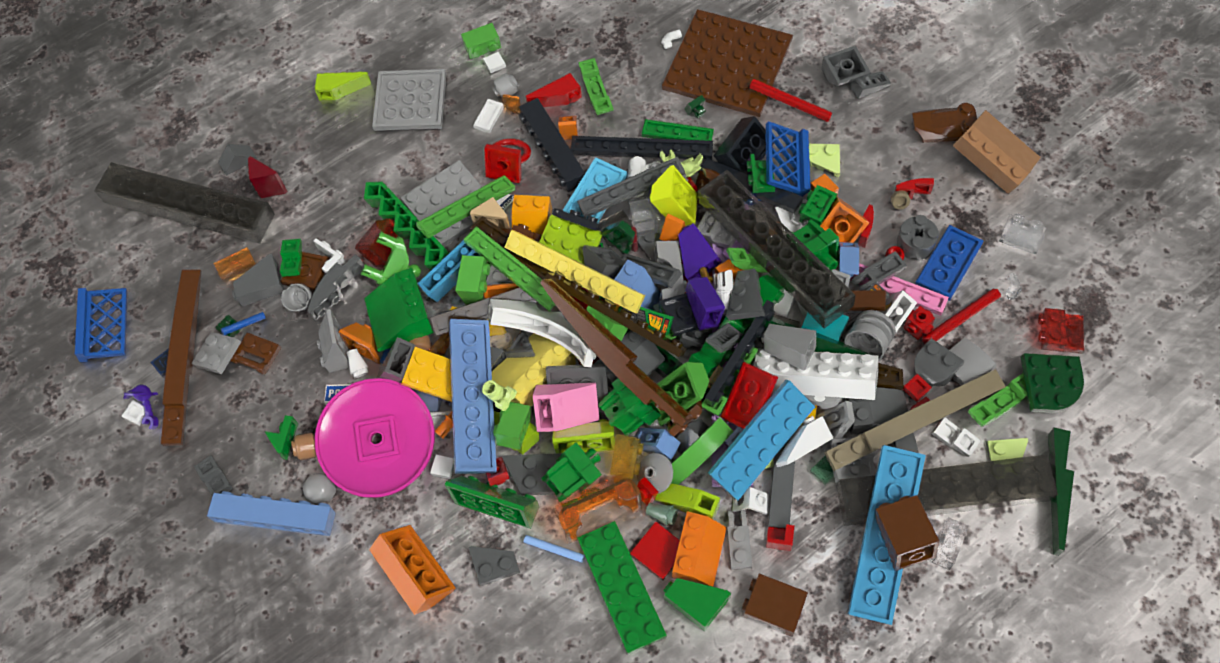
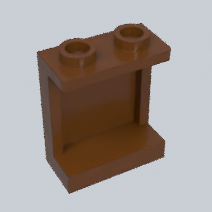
(774, 603)

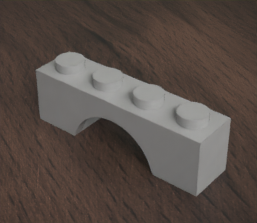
(670, 254)

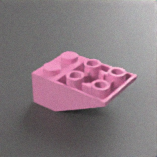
(565, 405)

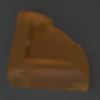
(511, 103)

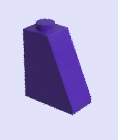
(696, 252)
(704, 303)

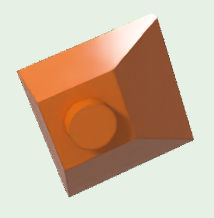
(844, 221)
(361, 338)

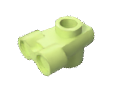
(499, 394)

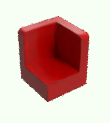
(780, 538)

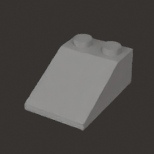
(332, 344)

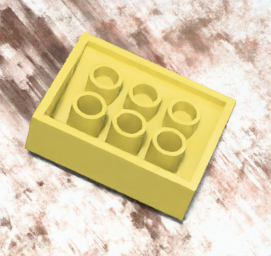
(527, 372)

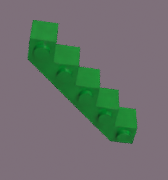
(405, 224)
(709, 356)

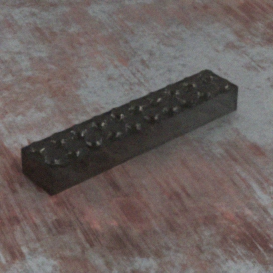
(185, 202)
(776, 249)
(961, 488)

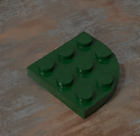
(1052, 381)

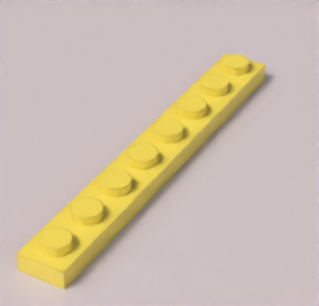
(575, 271)

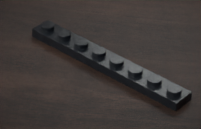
(640, 147)

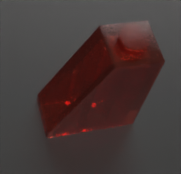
(368, 247)

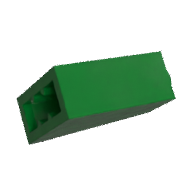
(696, 601)

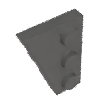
(746, 296)

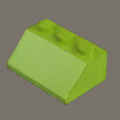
(589, 435)

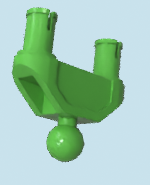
(396, 262)

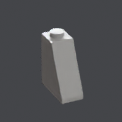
(790, 344)

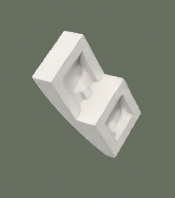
(956, 438)

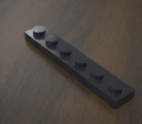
(736, 360)

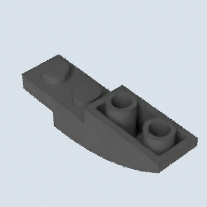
(329, 288)

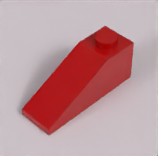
(557, 93)

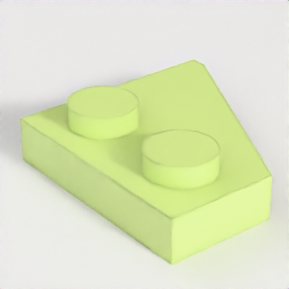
(825, 157)
(1006, 448)

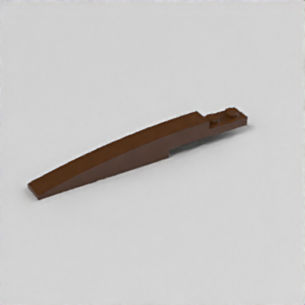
(614, 354)
(180, 358)

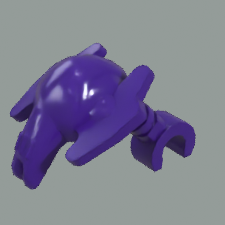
(143, 394)

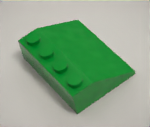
(397, 310)
(493, 500)

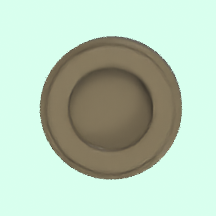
(900, 200)

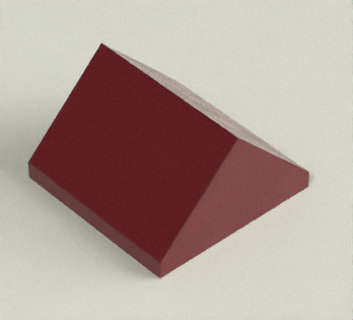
(264, 179)

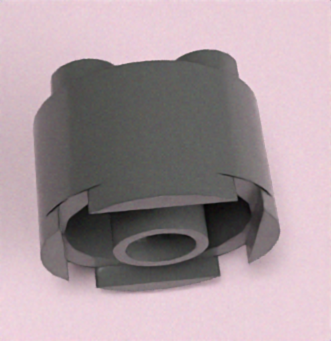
(917, 237)

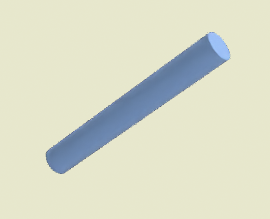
(554, 548)

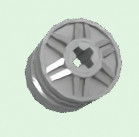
(871, 333)

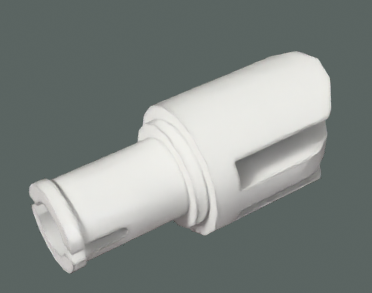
(724, 286)

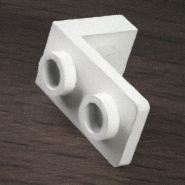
(336, 256)

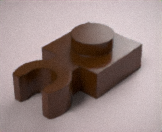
(523, 229)

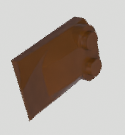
(945, 123)

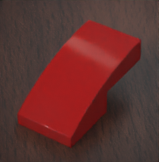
(917, 186)
(869, 216)

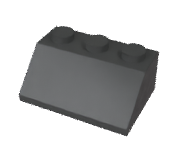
(648, 355)

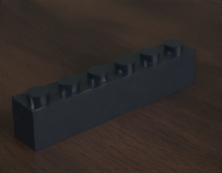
(552, 144)

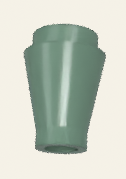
(664, 513)

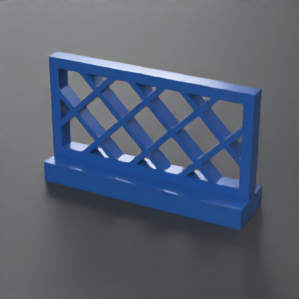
(799, 161)
(84, 323)

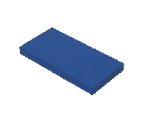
(949, 262)

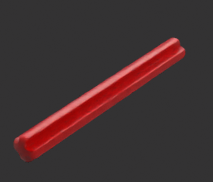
(790, 100)
(962, 316)

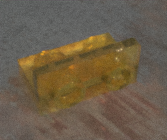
(626, 456)

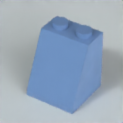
(639, 280)

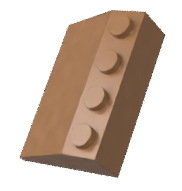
(997, 152)

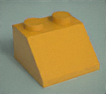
(531, 211)

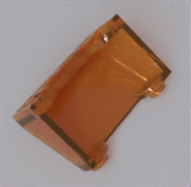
(615, 488)

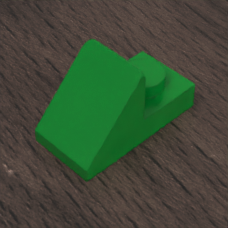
(282, 440)

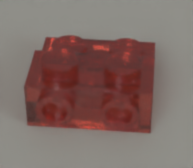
(1061, 331)

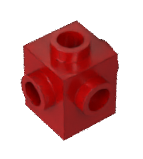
(919, 322)

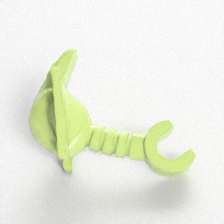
(690, 165)

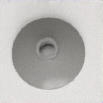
(662, 471)

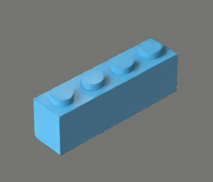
(445, 274)

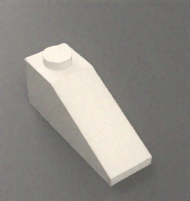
(805, 439)

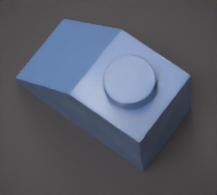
(658, 441)

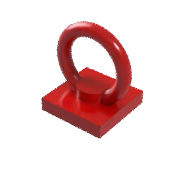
(504, 160)

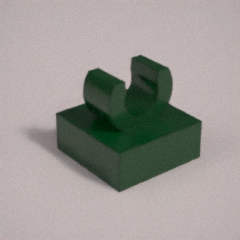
(696, 106)
(228, 320)

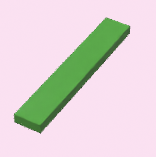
(461, 208)
(509, 266)

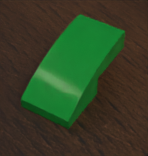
(291, 257)

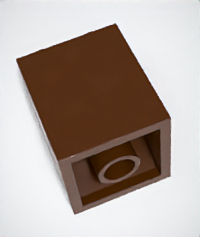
(907, 532)

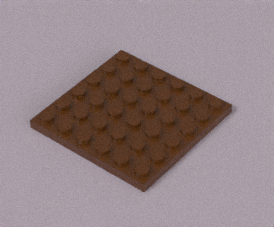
(723, 58)

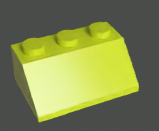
(674, 196)

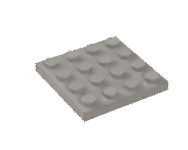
(409, 99)
(440, 192)

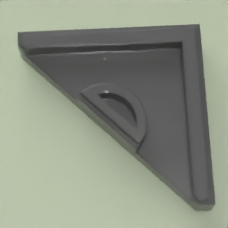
(520, 347)

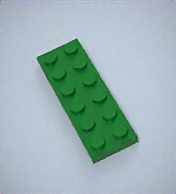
(622, 588)

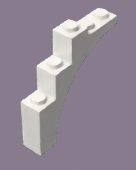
(549, 324)

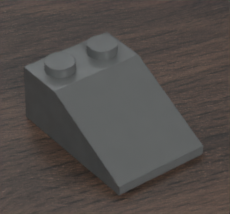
(872, 413)

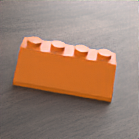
(411, 568)

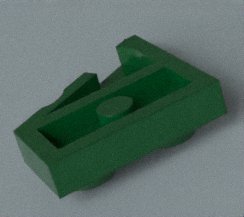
(620, 236)

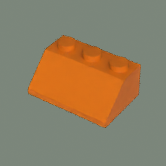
(699, 549)

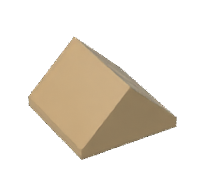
(491, 211)

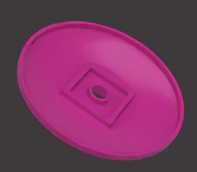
(347, 430)

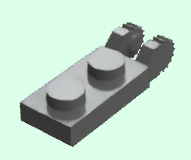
(881, 271)

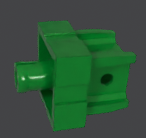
(820, 242)
(626, 409)
(572, 472)

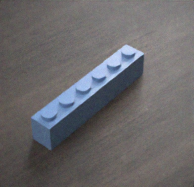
(271, 514)

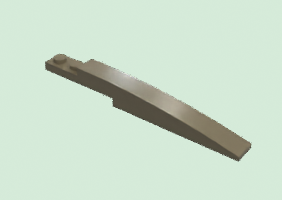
(914, 420)

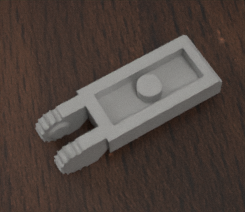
(739, 542)

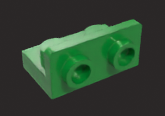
(758, 176)
(817, 205)

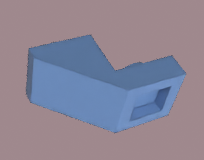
(848, 258)

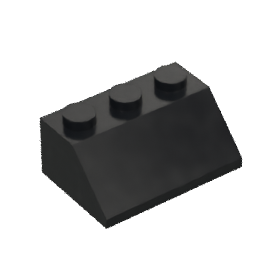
(745, 139)

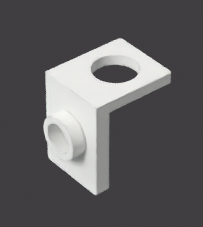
(754, 500)

